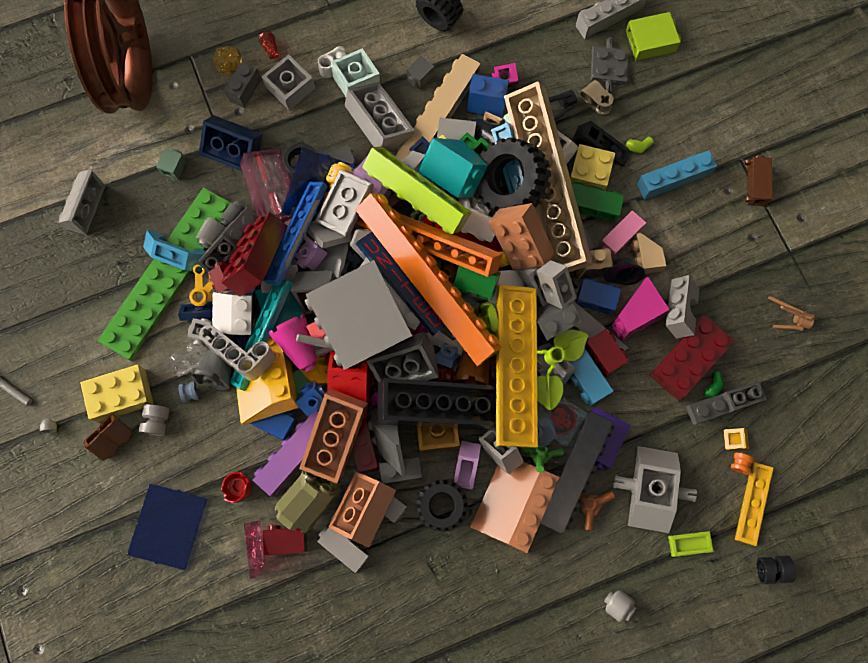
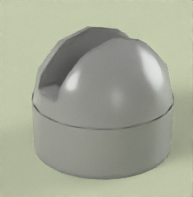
(48, 426)

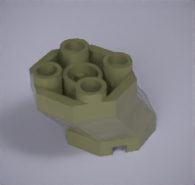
(306, 501)

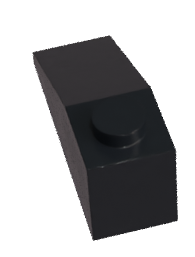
(594, 136)

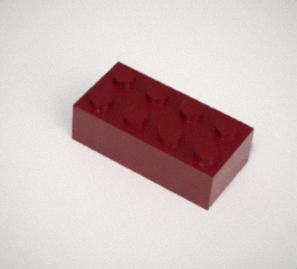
(254, 254)
(691, 358)

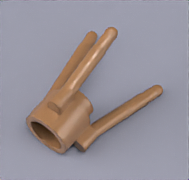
(801, 317)

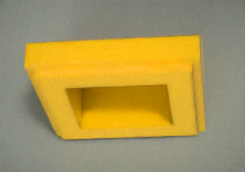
(736, 439)

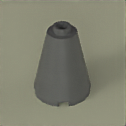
(213, 371)

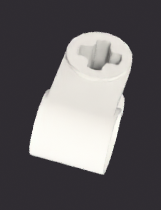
(325, 60)

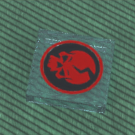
(567, 420)

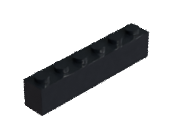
(576, 471)

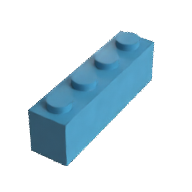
(676, 175)
(588, 379)

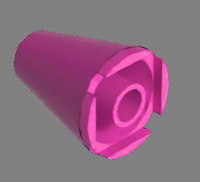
(300, 354)

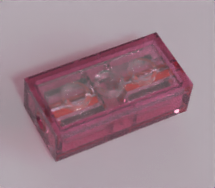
(266, 181)

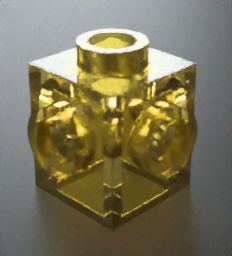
(227, 59)

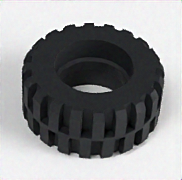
(534, 180)

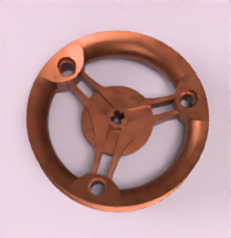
(110, 52)

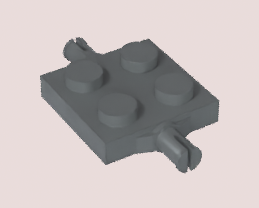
(609, 65)

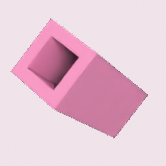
(622, 233)

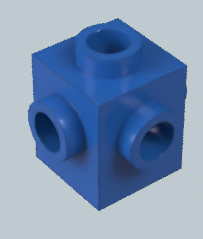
(310, 398)

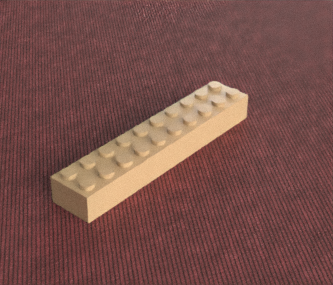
(558, 211)

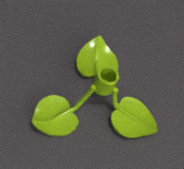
(569, 347)

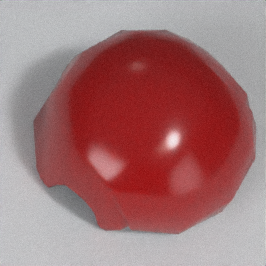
(236, 487)

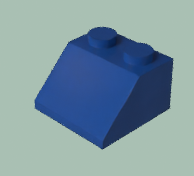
(487, 95)

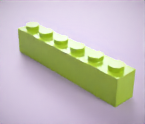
(416, 190)

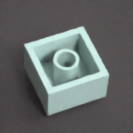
(354, 71)

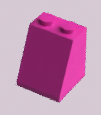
(640, 312)

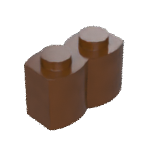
(107, 437)

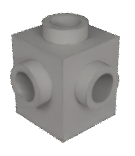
(194, 329)

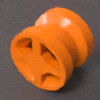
(742, 463)

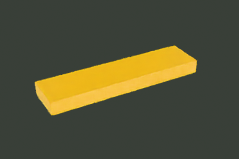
(754, 504)

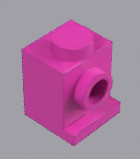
(510, 70)

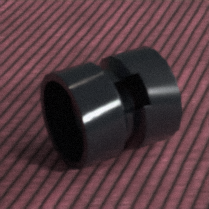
(776, 569)

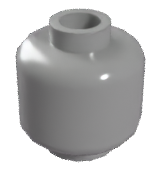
(620, 606)

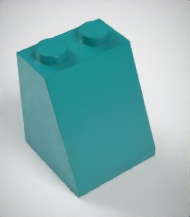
(453, 167)

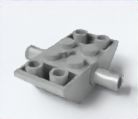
(649, 508)

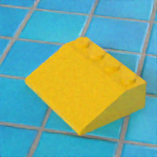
(271, 392)

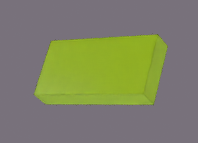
(690, 544)

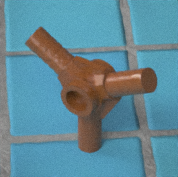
(591, 506)

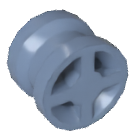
(189, 392)

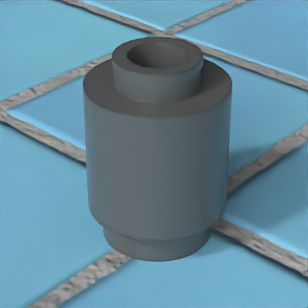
(231, 213)

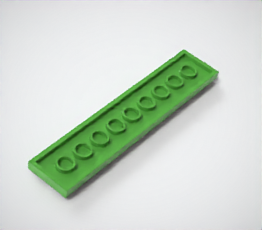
(159, 282)

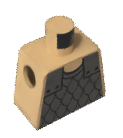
(601, 262)

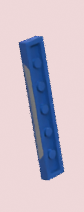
(295, 232)

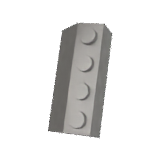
(378, 116)

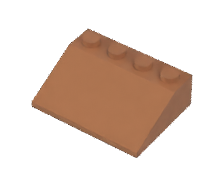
(515, 505)

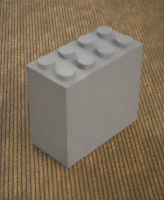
(358, 315)

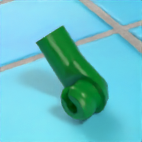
(716, 387)

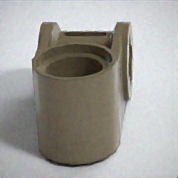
(597, 97)

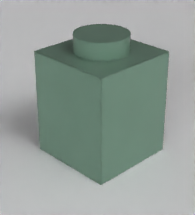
(171, 164)

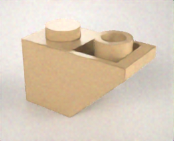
(648, 254)

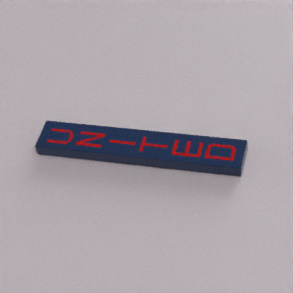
(401, 284)

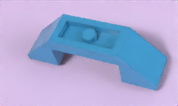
(170, 253)

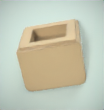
(492, 118)

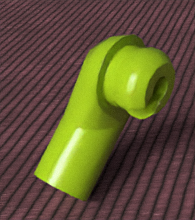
(638, 146)

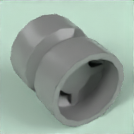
(154, 420)

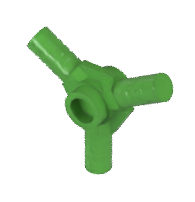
(542, 455)

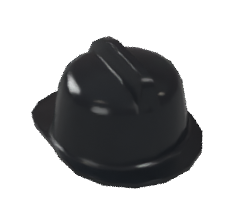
(624, 272)

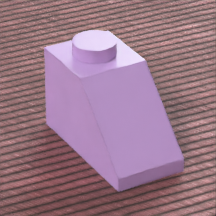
(467, 464)

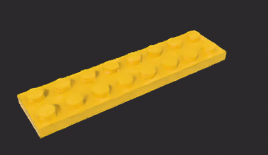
(516, 367)

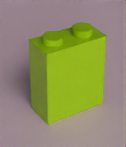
(653, 36)

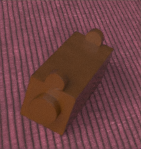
(759, 181)

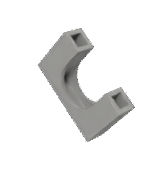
(345, 549)

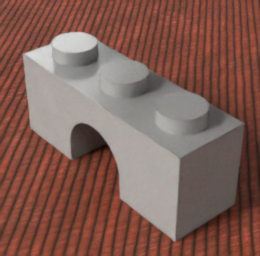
(679, 317)

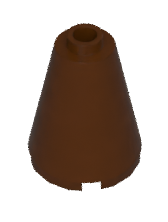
(469, 373)

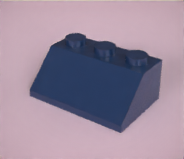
(227, 141)

